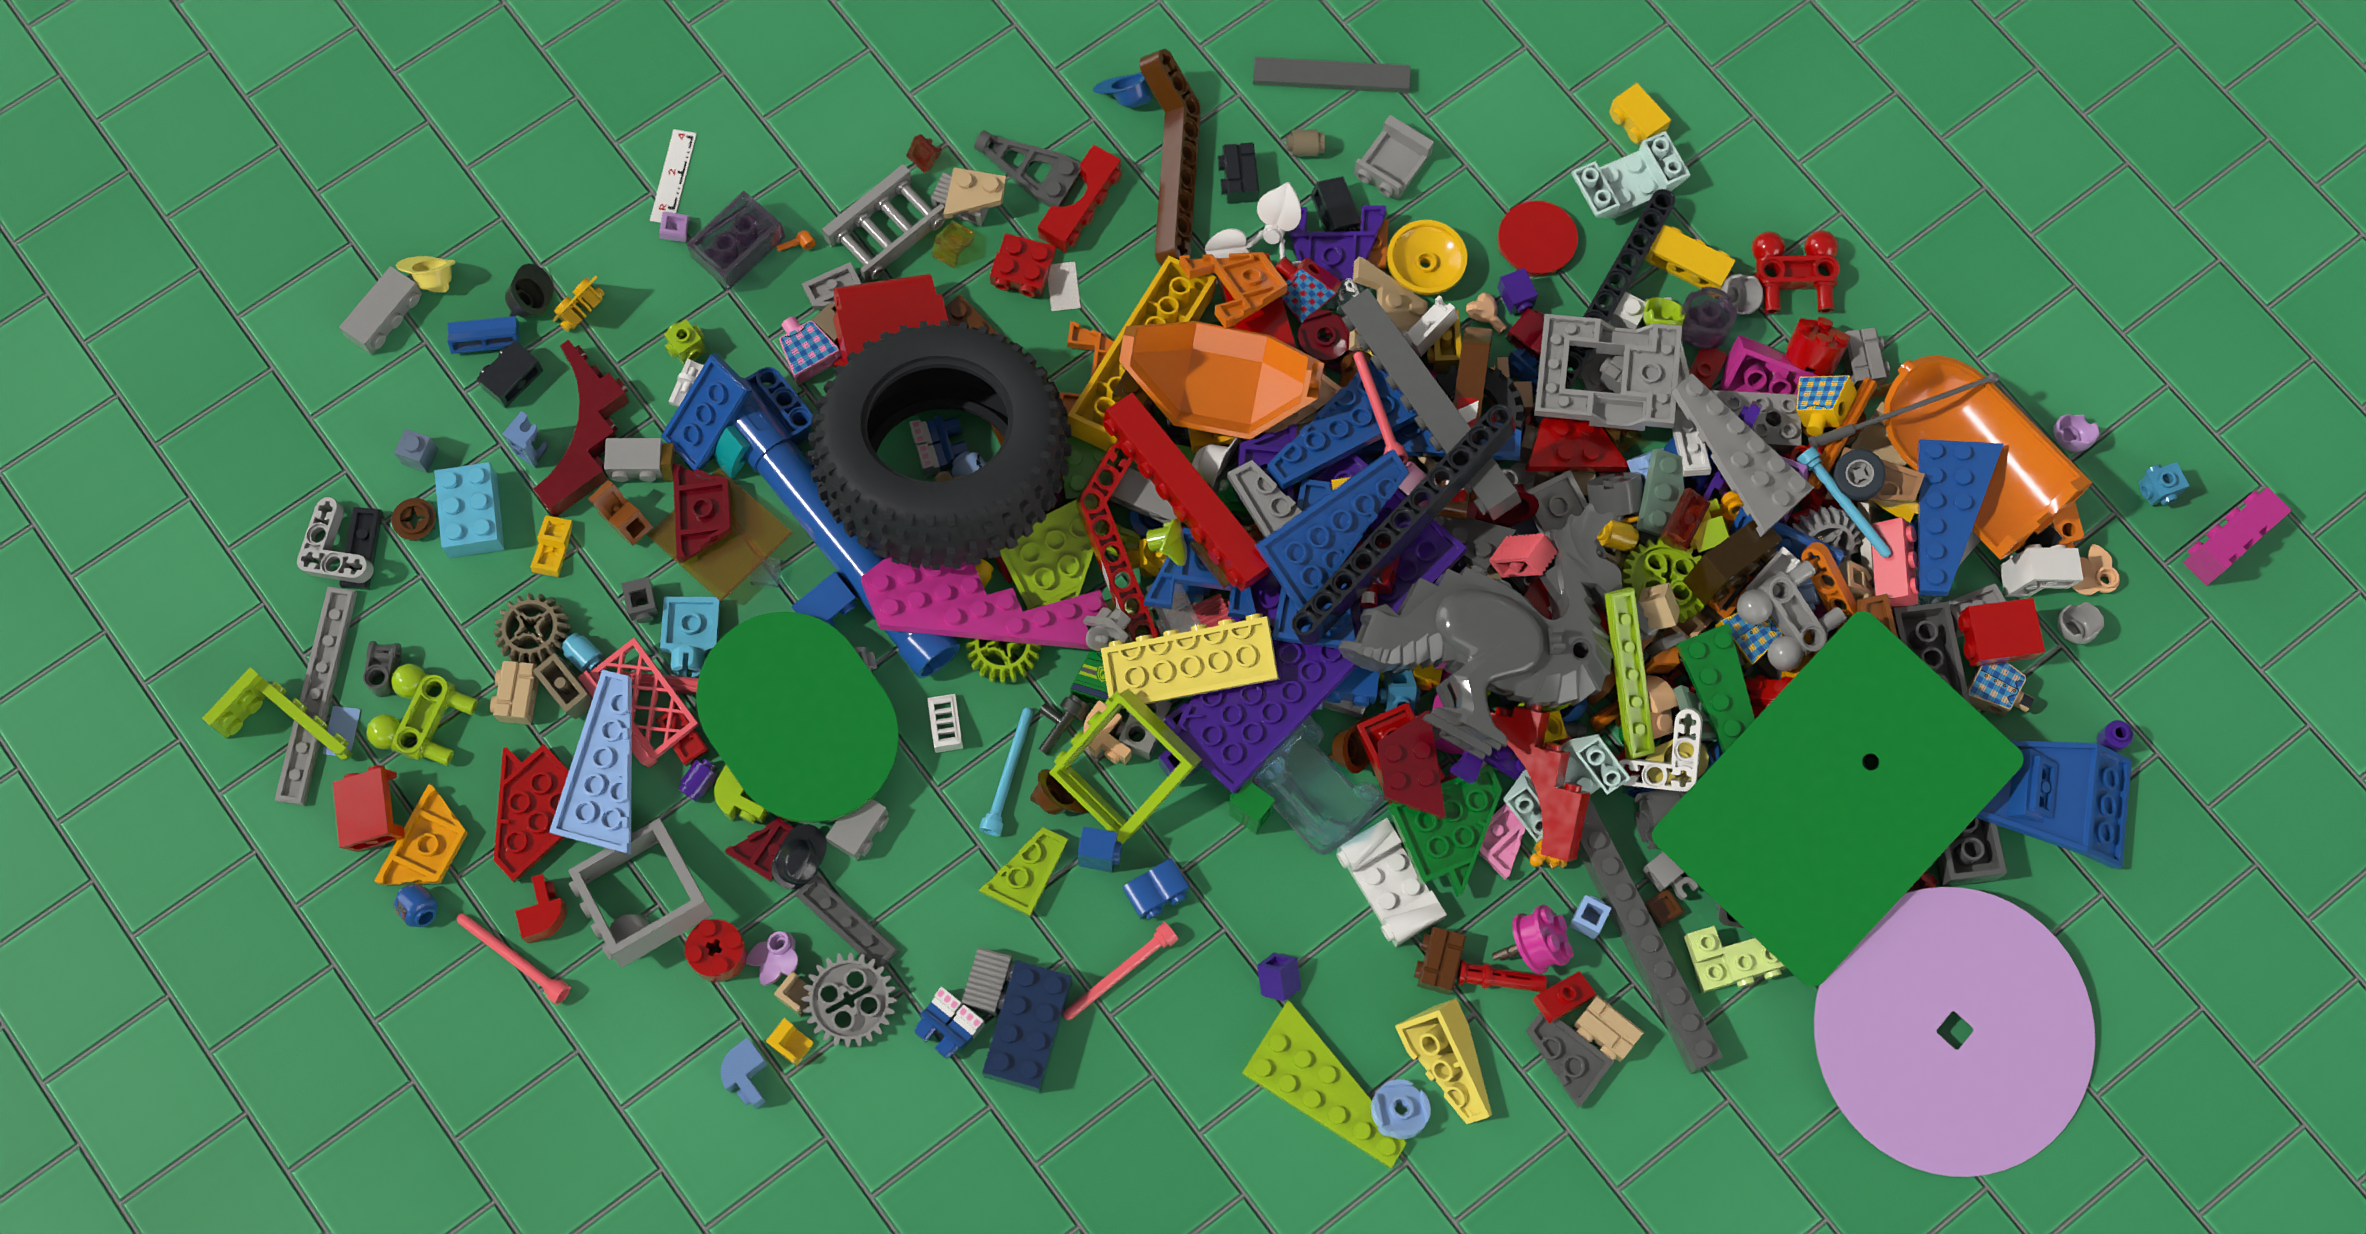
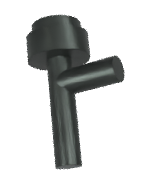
(1074, 708)

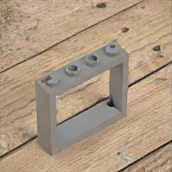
(658, 931)

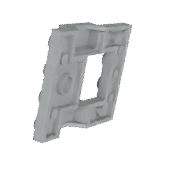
(1647, 379)

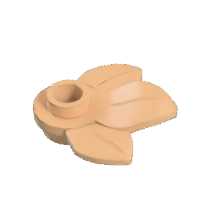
(2093, 567)

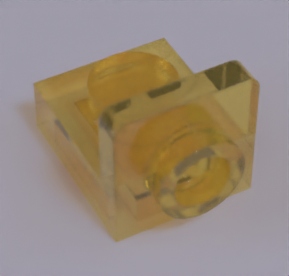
(951, 243)

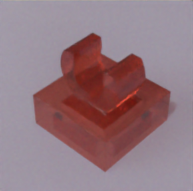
(923, 153)

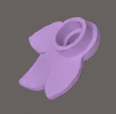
(772, 958)

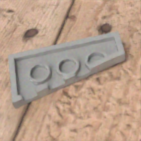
(1262, 497)

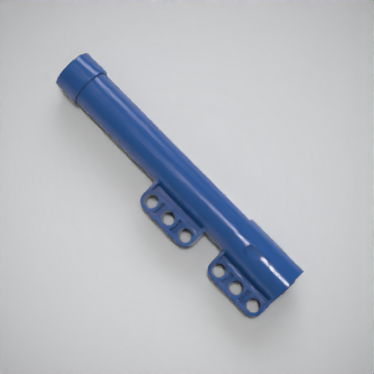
(787, 470)

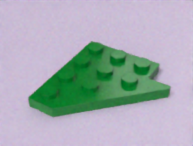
(1451, 843)

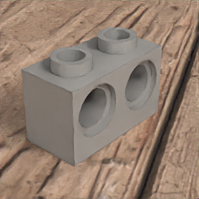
(1147, 745)

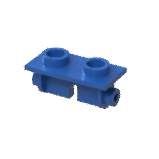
(1522, 367)

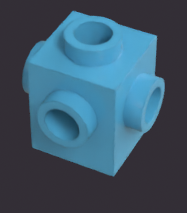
(2163, 484)
(1398, 689)

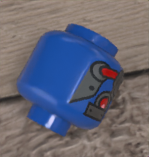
(415, 906)

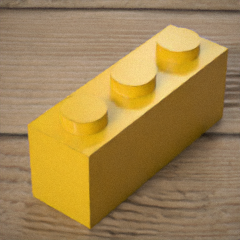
(1689, 259)

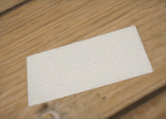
(1063, 286)

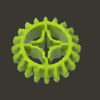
(994, 650)

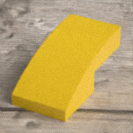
(552, 546)

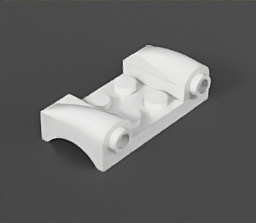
(1390, 882)

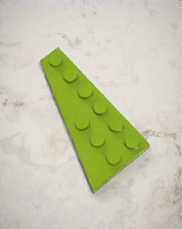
(1309, 1077)

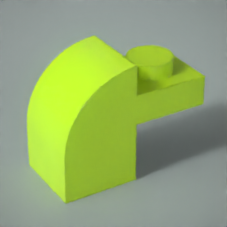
(732, 799)

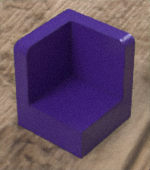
(1279, 976)

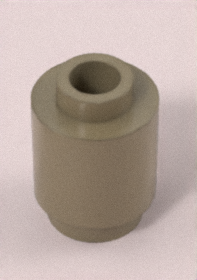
(1305, 142)

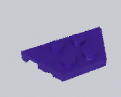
(1265, 449)

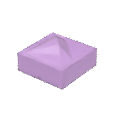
(674, 226)

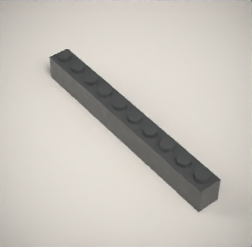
(1425, 397)
(1645, 945)

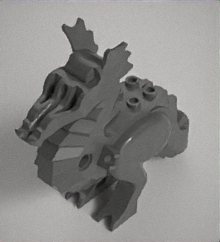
(1499, 639)

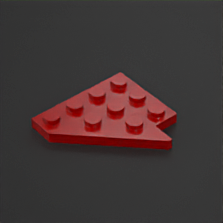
(527, 809)

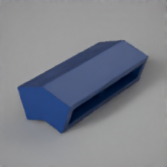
(483, 334)

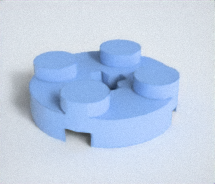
(1392, 1123)

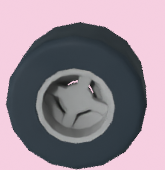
(1856, 466)

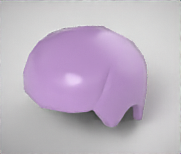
(2075, 433)

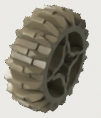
(541, 622)

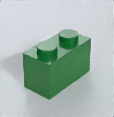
(1251, 806)

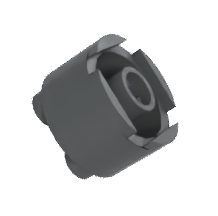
(1616, 494)
(1652, 810)

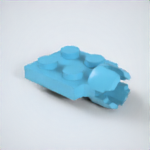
(689, 631)

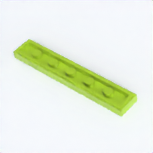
(1630, 673)

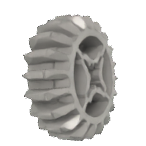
(1834, 527)

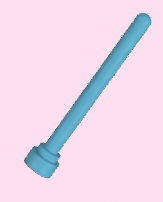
(1812, 460)
(992, 823)

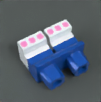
(934, 445)
(951, 1020)

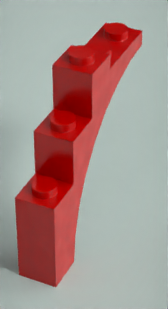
(1561, 805)

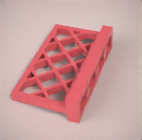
(641, 743)

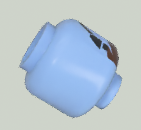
(967, 463)

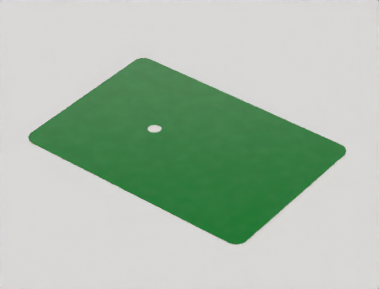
(1809, 838)

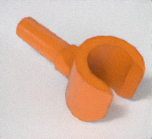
(802, 238)

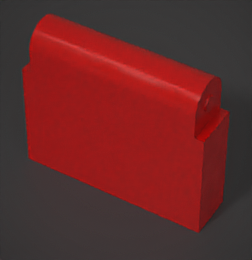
(884, 306)

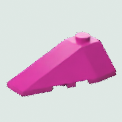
(1760, 370)

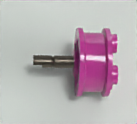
(1539, 940)

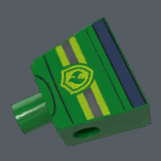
(1091, 681)

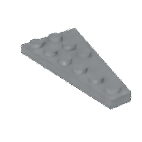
(1744, 459)

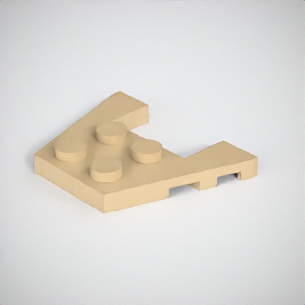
(1399, 303)

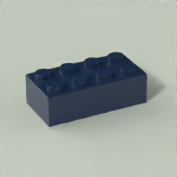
(1027, 1026)

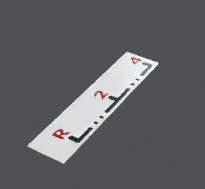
(673, 174)

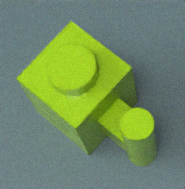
(1711, 530)

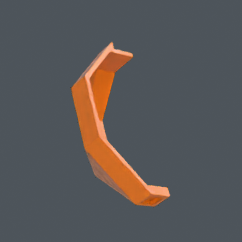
(1219, 376)

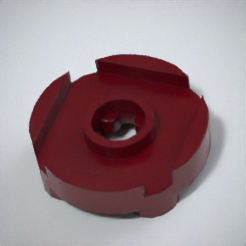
(1332, 325)

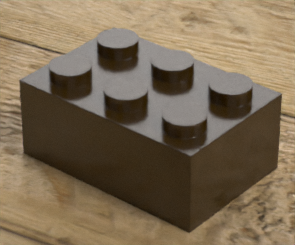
(1731, 563)

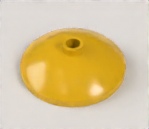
(1431, 244)

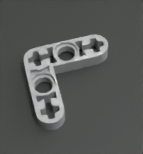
(322, 550)

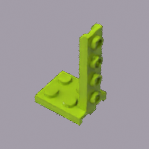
(247, 697)

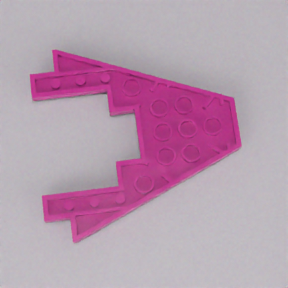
(957, 606)

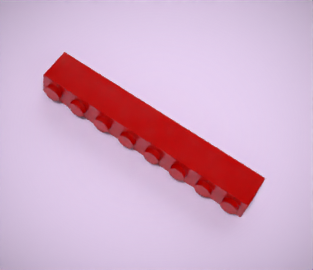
(1185, 491)

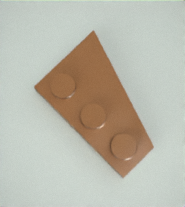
(1899, 483)

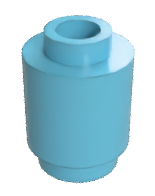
(581, 652)

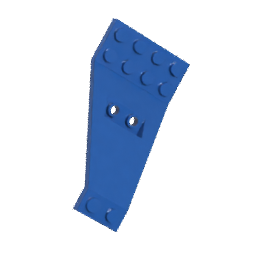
(2068, 798)

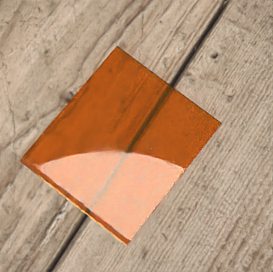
(735, 556)

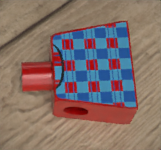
(1307, 286)

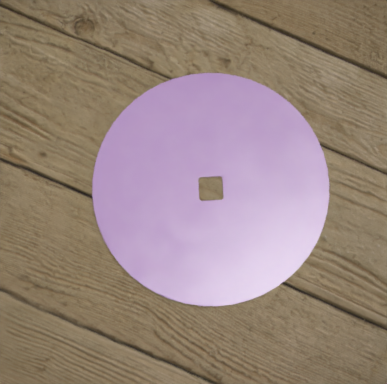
(2010, 1079)

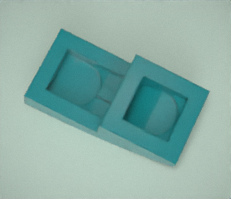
(730, 451)

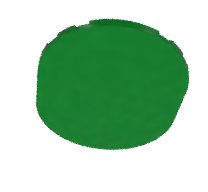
(797, 717)

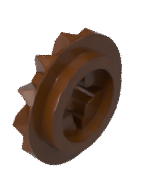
(405, 512)

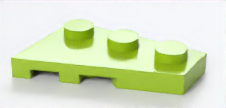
(1027, 873)

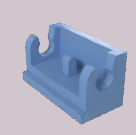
(520, 436)

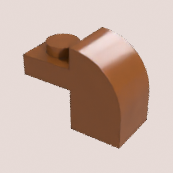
(620, 513)

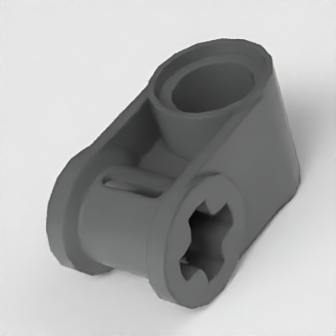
(381, 662)

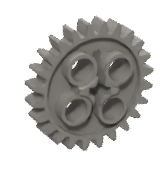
(836, 976)

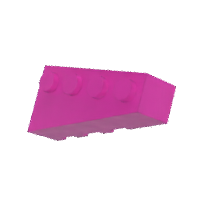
(2236, 536)

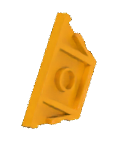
(429, 844)

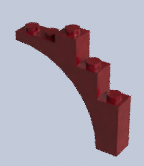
(581, 467)

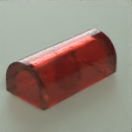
(1685, 520)

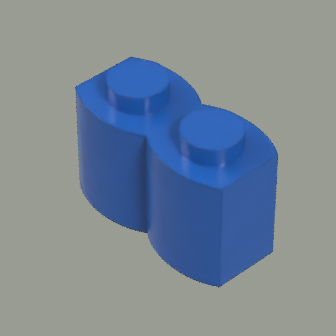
(1156, 889)

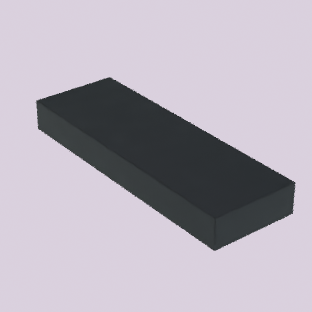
(363, 540)

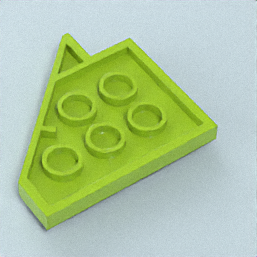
(1053, 558)

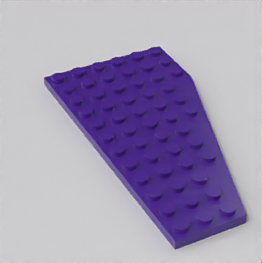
(1246, 724)

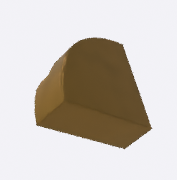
(667, 461)

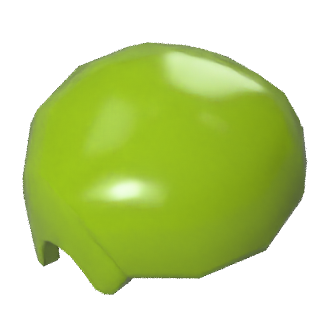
(1663, 311)

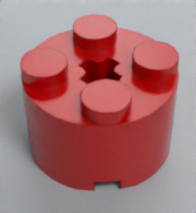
(1817, 346)
(710, 935)

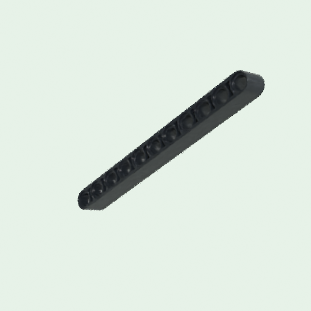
(1620, 276)
(1402, 537)

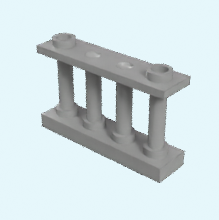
(879, 199)

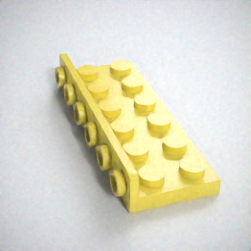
(1192, 660)

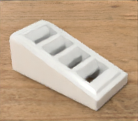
(946, 744)

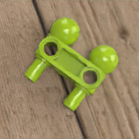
(421, 716)

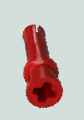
(1487, 975)

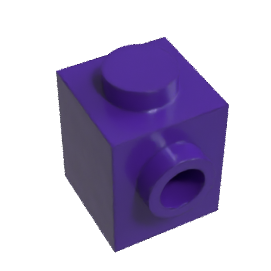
(1517, 291)

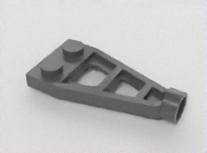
(1057, 183)

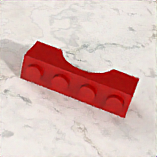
(1063, 224)

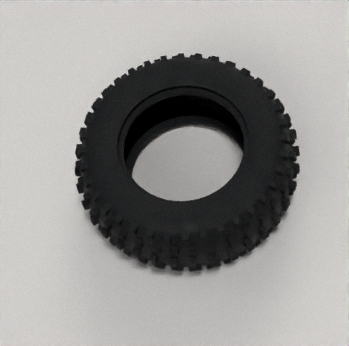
(927, 372)

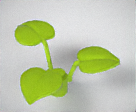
(1169, 541)

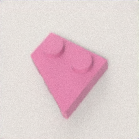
(1502, 841)

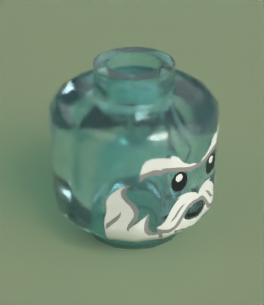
(1346, 291)

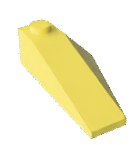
(1447, 1051)

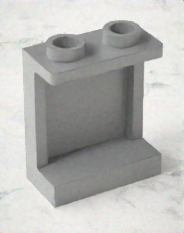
(1394, 158)

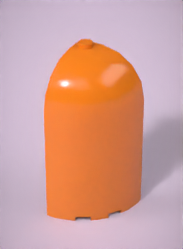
(2031, 472)

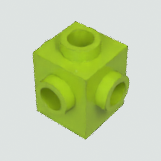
(684, 341)

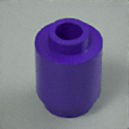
(2115, 735)
(698, 779)

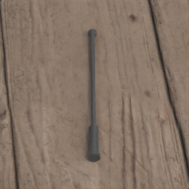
(1850, 429)

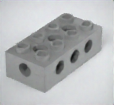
(1776, 410)

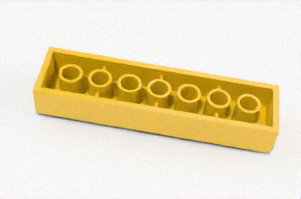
(1167, 300)

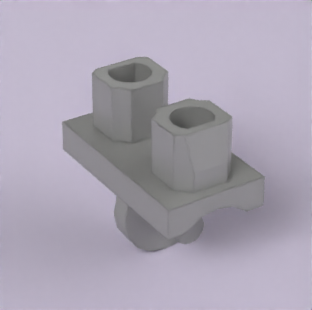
(1106, 627)

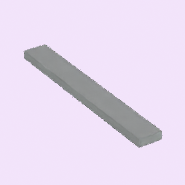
(316, 694)

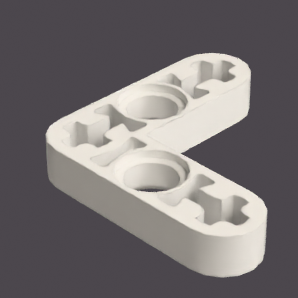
(1678, 762)

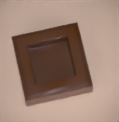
(1663, 908)

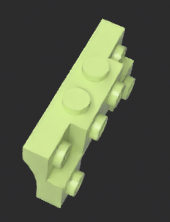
(1729, 965)

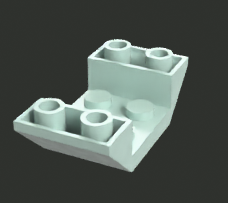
(1632, 179)
(1588, 765)

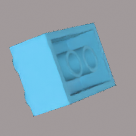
(469, 510)

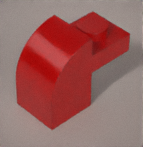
(544, 918)

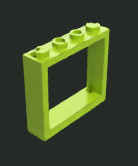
(1090, 798)

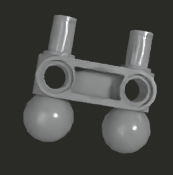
(1790, 615)

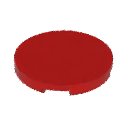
(1537, 238)

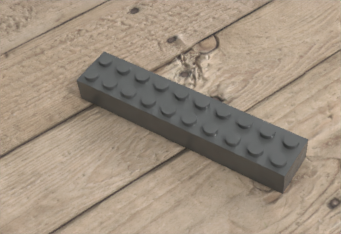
(1931, 635)

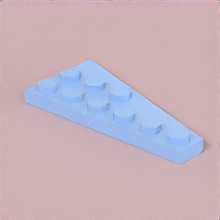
(598, 785)

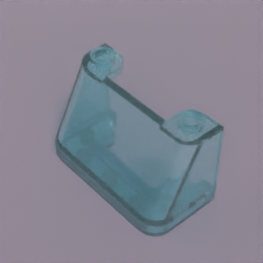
(1314, 791)

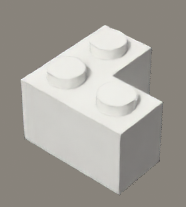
(2040, 569)

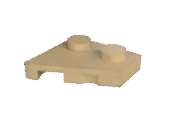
(973, 191)

